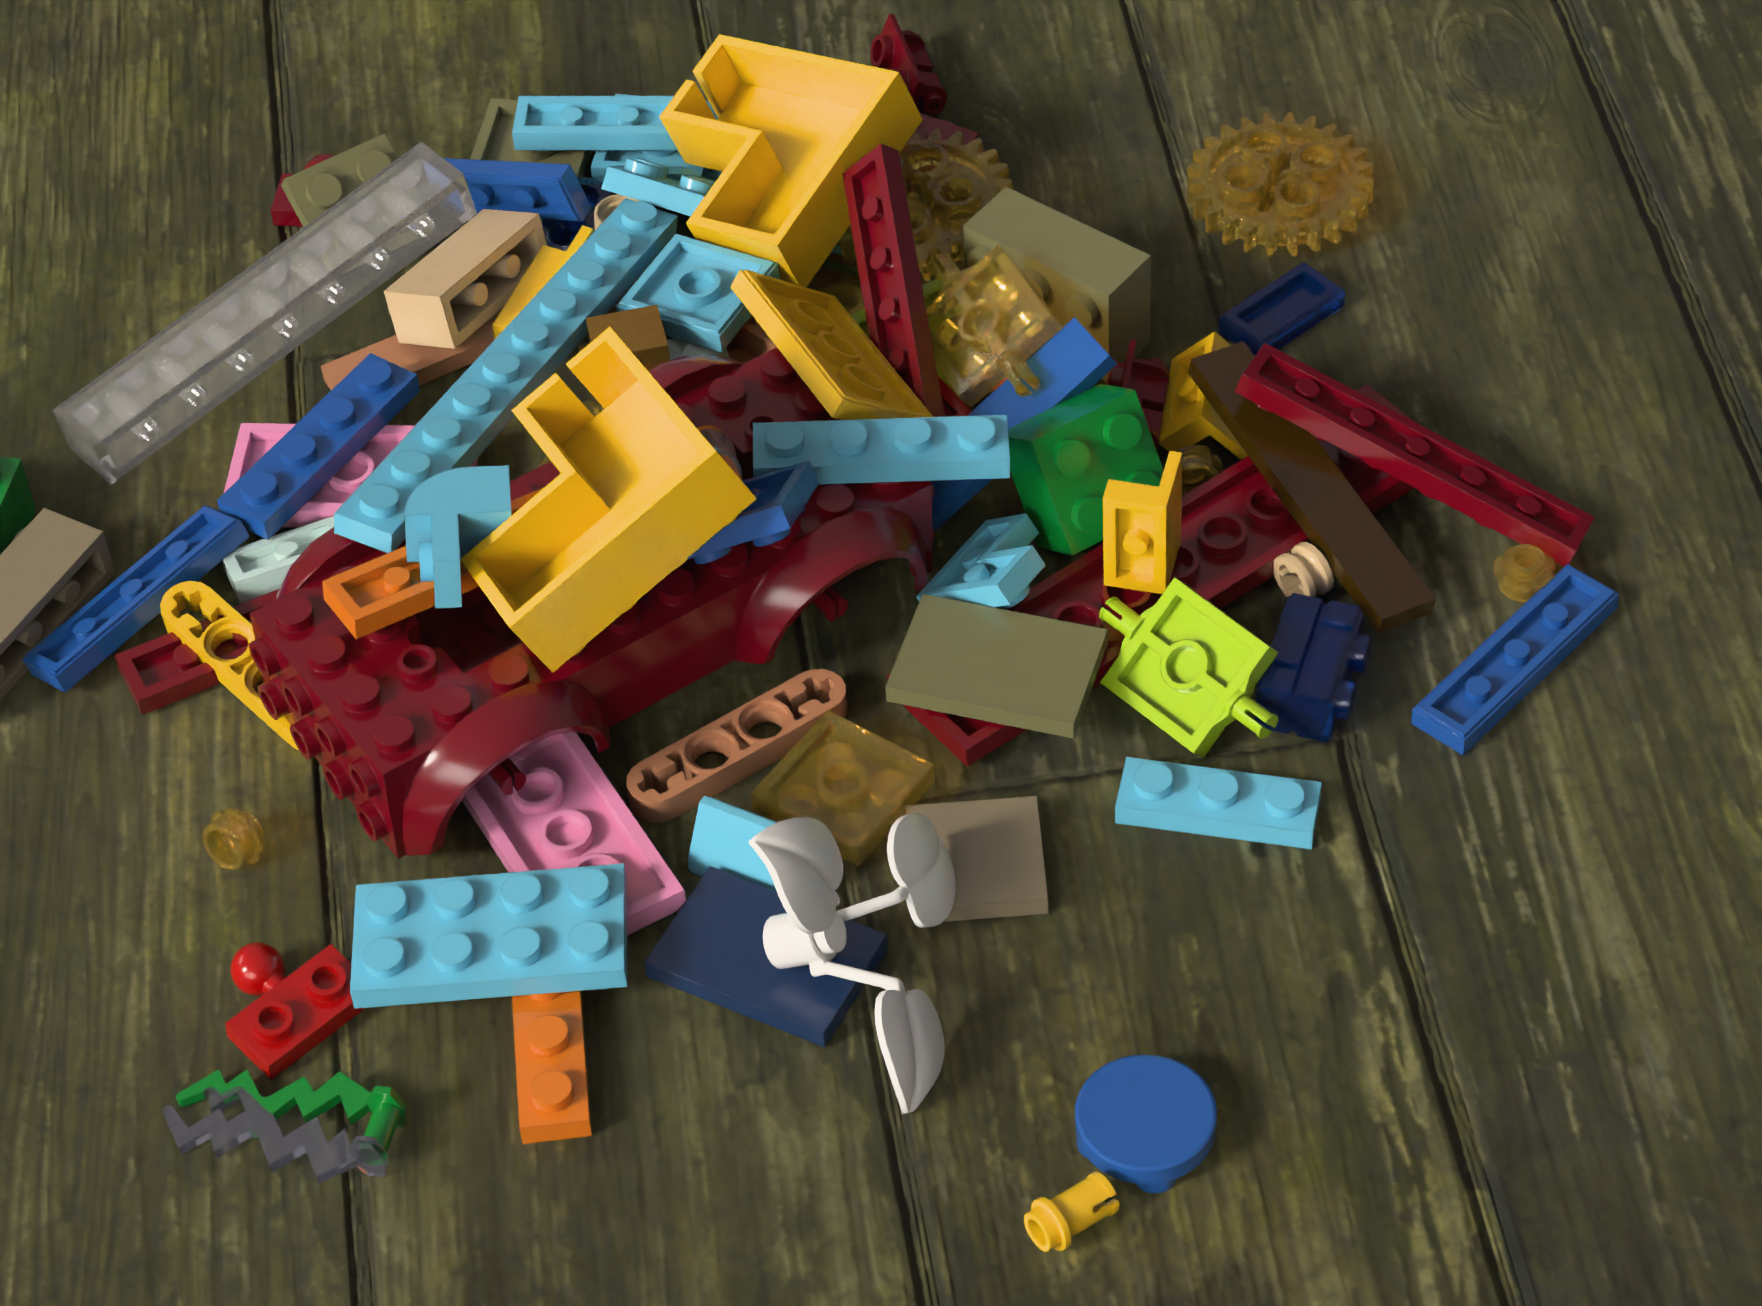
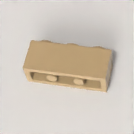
(464, 279)

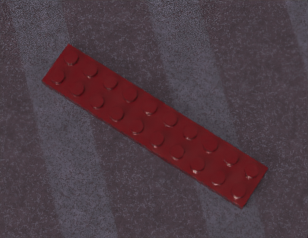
(1226, 549)

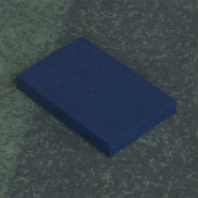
(720, 956)

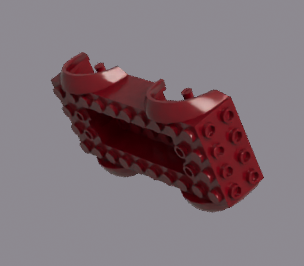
(454, 692)

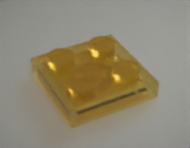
(846, 782)

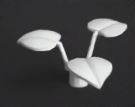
(806, 873)

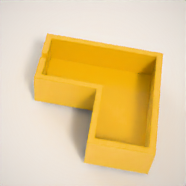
(782, 145)
(619, 518)

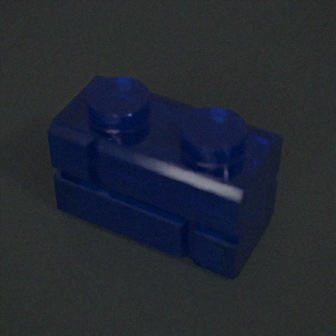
(1313, 670)

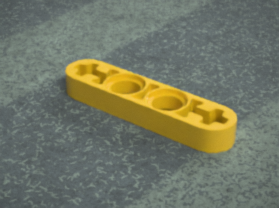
(236, 674)

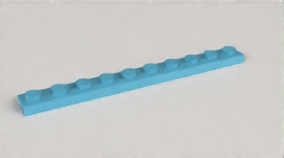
(507, 371)

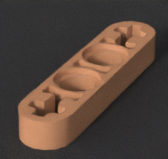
(731, 737)

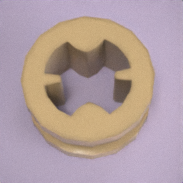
(1303, 571)

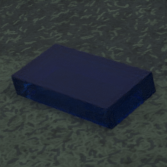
(1282, 309)

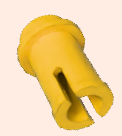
(1057, 1220)

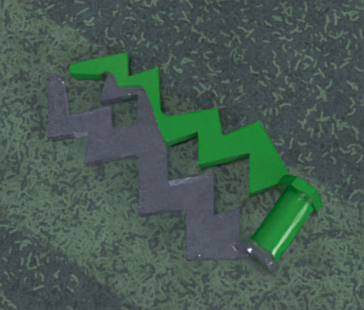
(260, 1117)

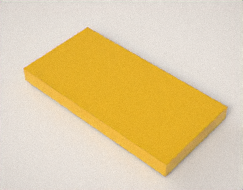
(827, 350)

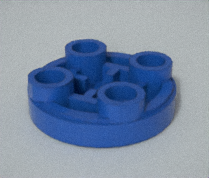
(1145, 1120)

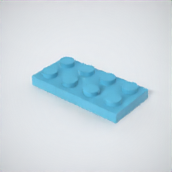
(489, 936)

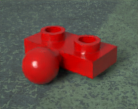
(291, 1010)

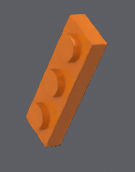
(551, 1067)

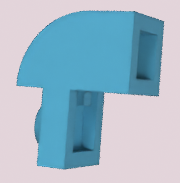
(451, 517)

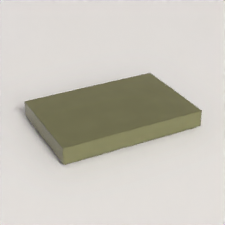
(997, 665)

